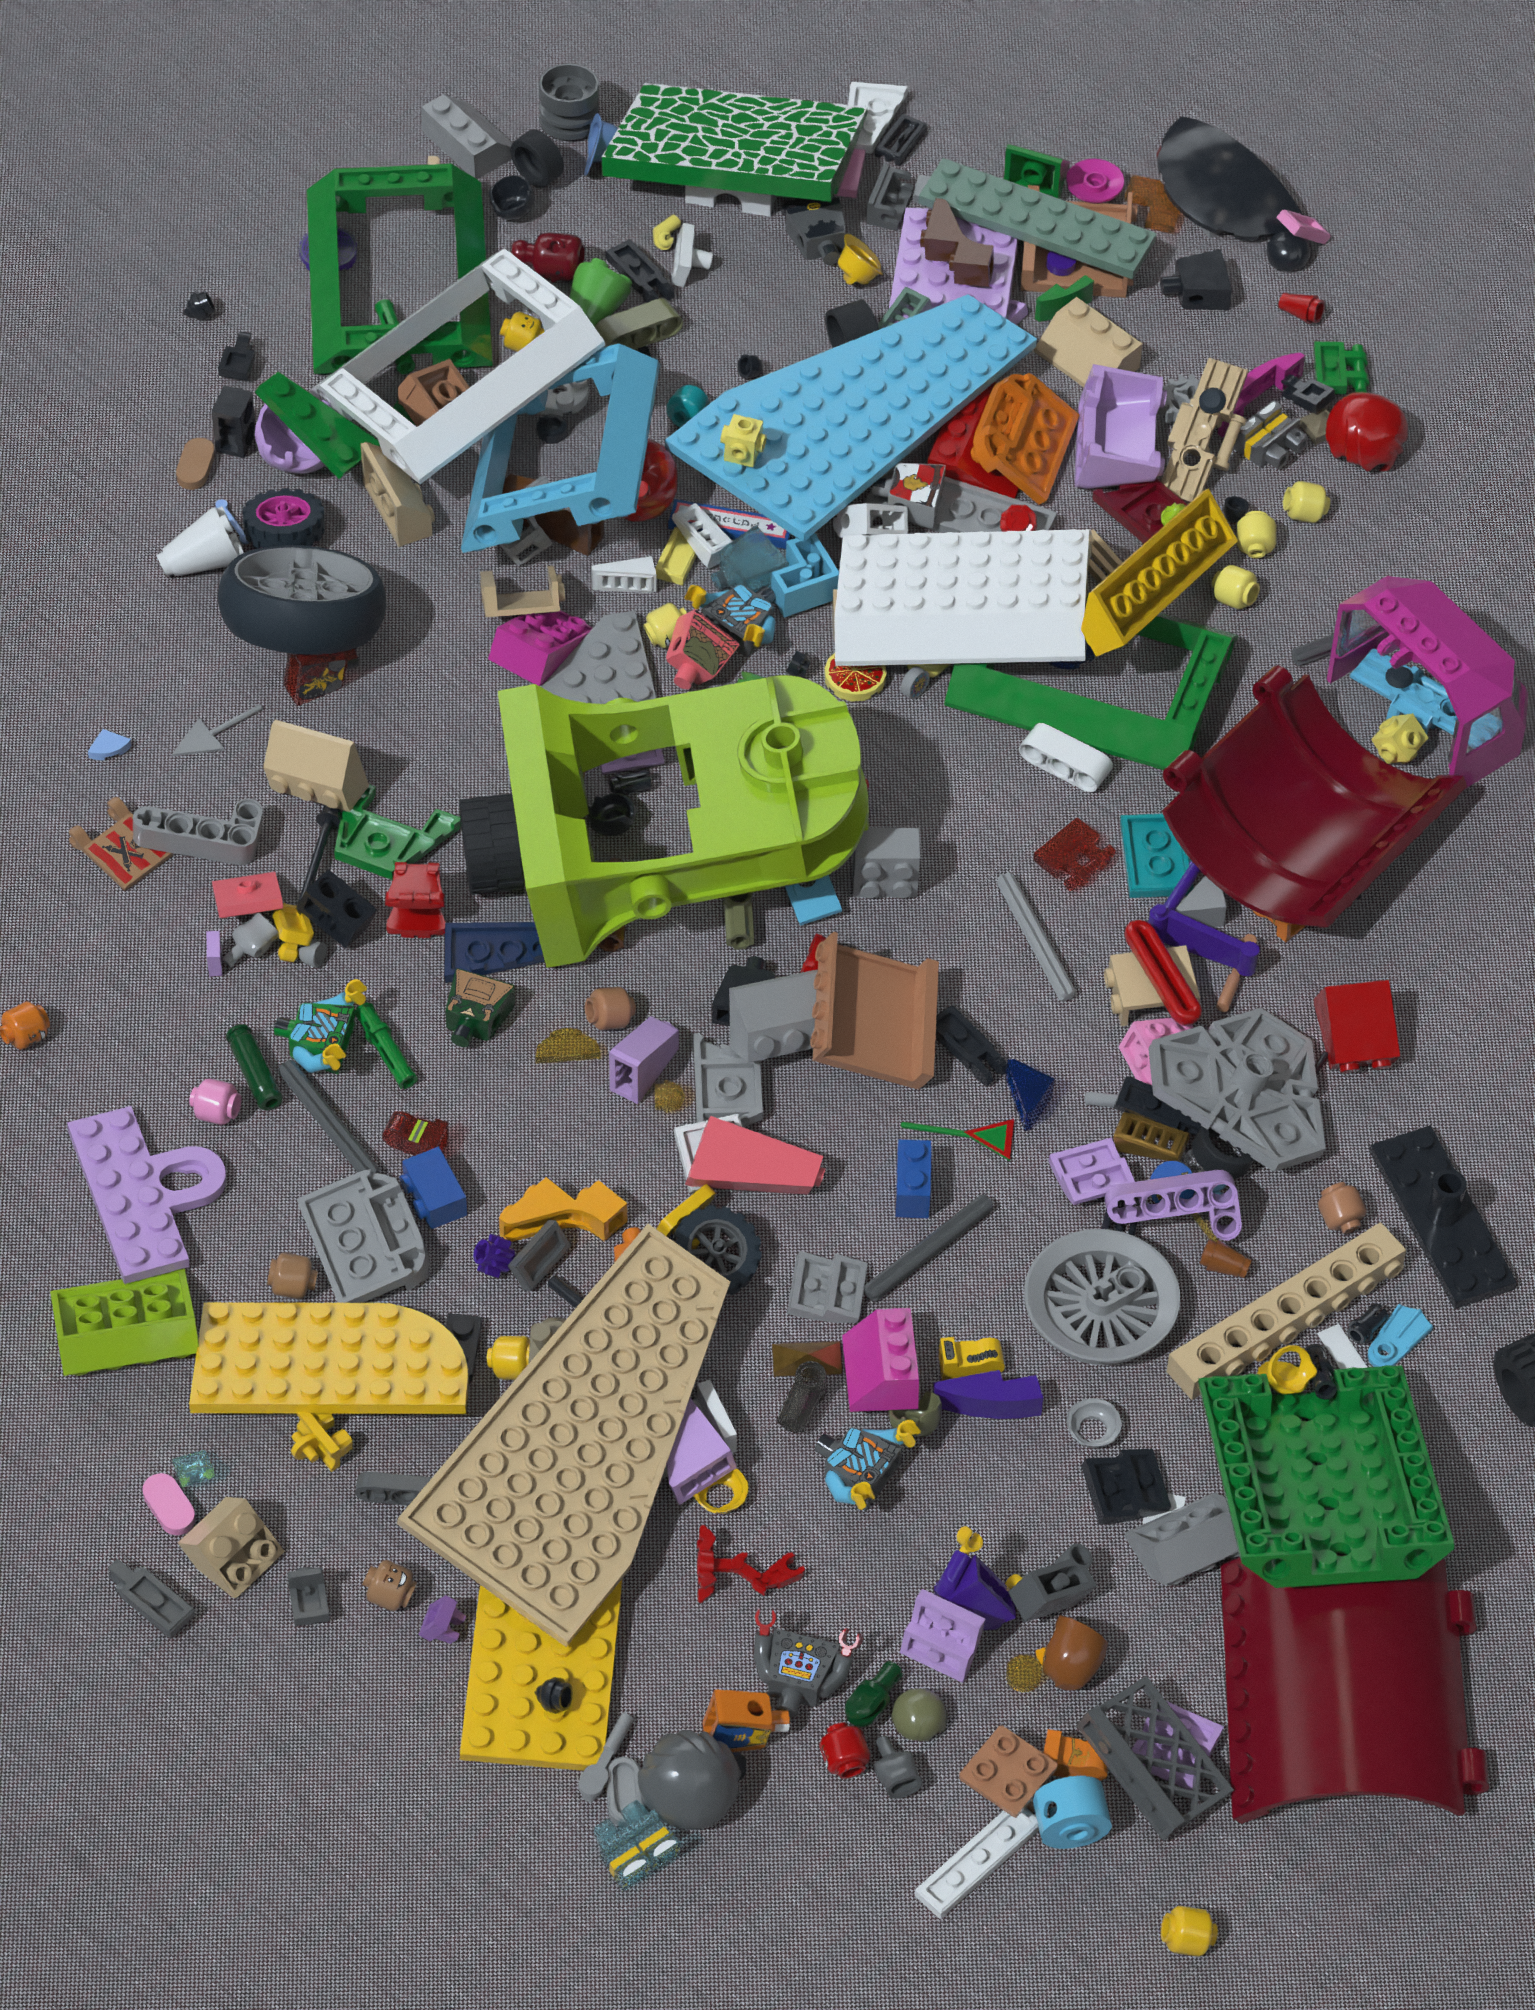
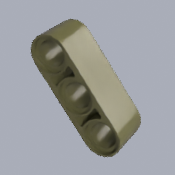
(641, 325)

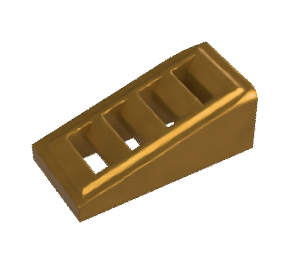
(1137, 1126)

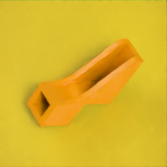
(594, 1210)

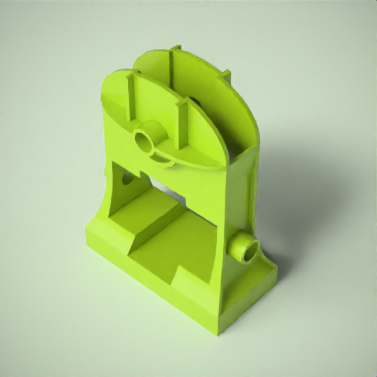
(772, 782)

